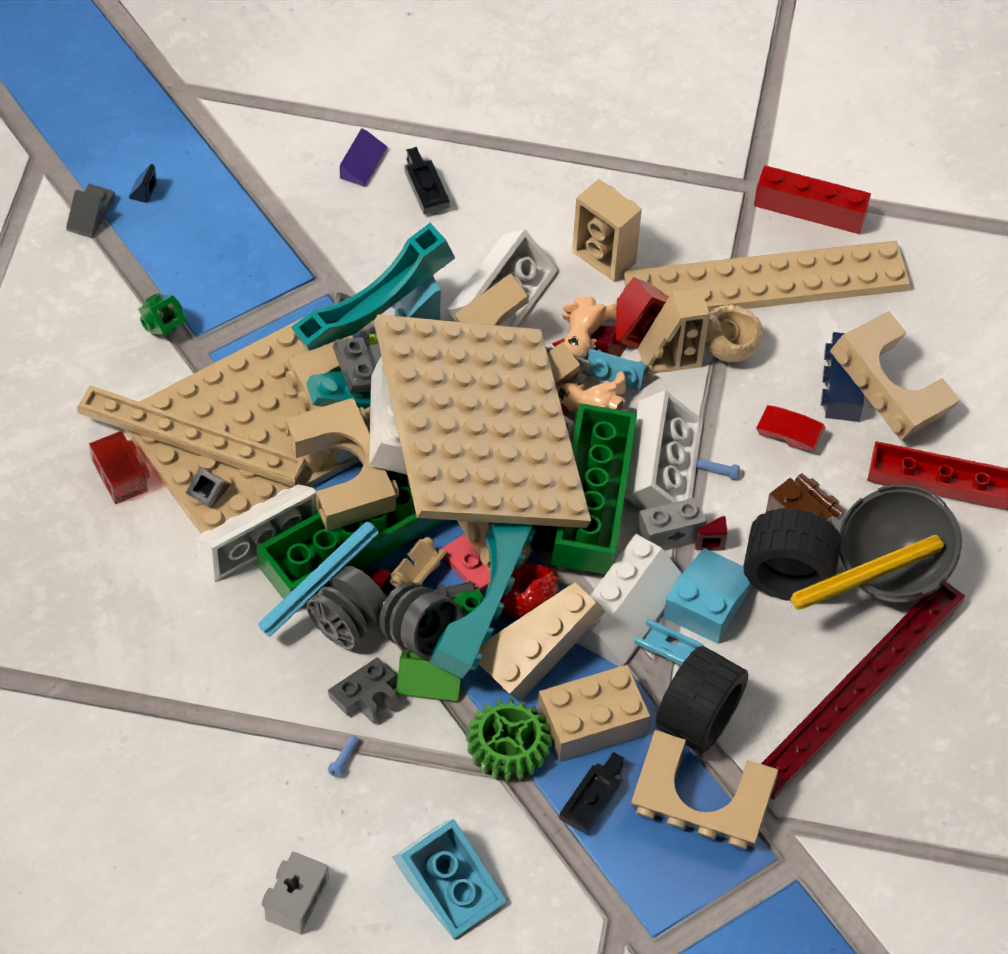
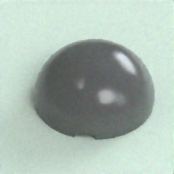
(893, 520)

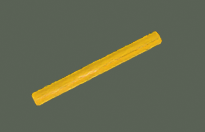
(866, 572)

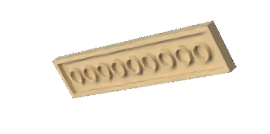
(786, 276)

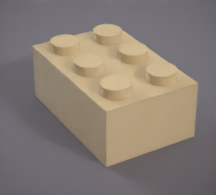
(606, 230)
(594, 712)

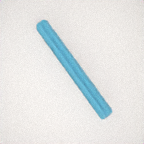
(318, 579)

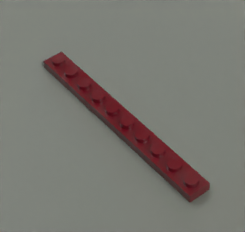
(861, 684)

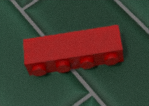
(812, 199)

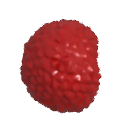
(530, 589)

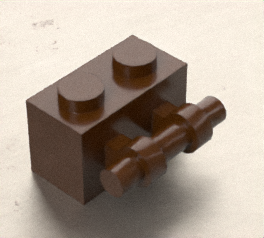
(805, 495)

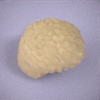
(733, 333)

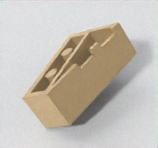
(677, 333)

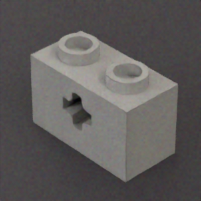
(672, 523)
(295, 892)

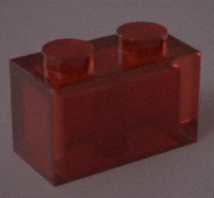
(119, 466)

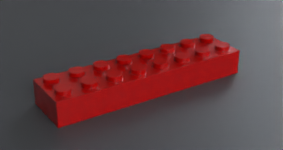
(940, 474)

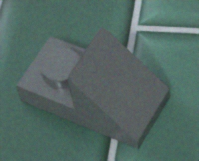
(89, 210)

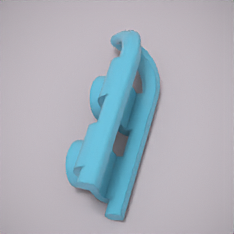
(657, 643)

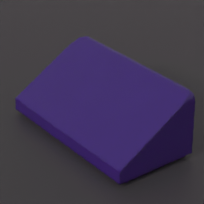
(362, 158)

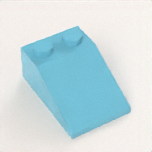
(707, 595)
(450, 877)

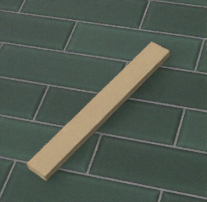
(192, 436)

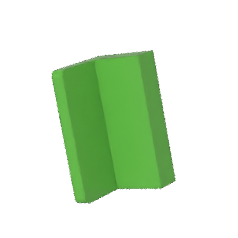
(424, 679)

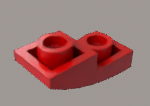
(791, 426)

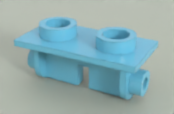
(606, 367)

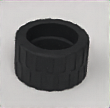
(790, 551)
(701, 698)

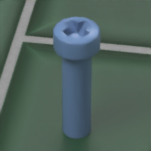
(732, 471)
(337, 768)

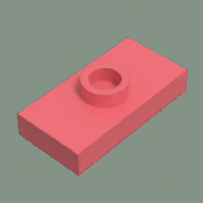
(467, 563)

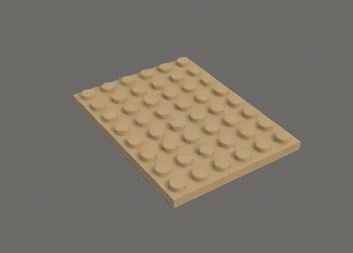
(246, 398)
(480, 423)

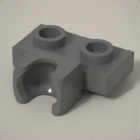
(356, 362)
(366, 689)

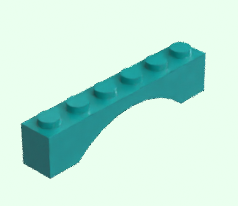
(417, 261)
(461, 639)

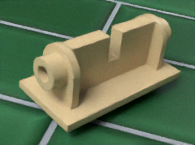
(425, 561)

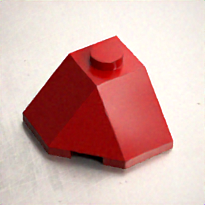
(637, 311)

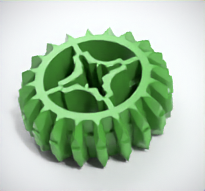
(506, 749)

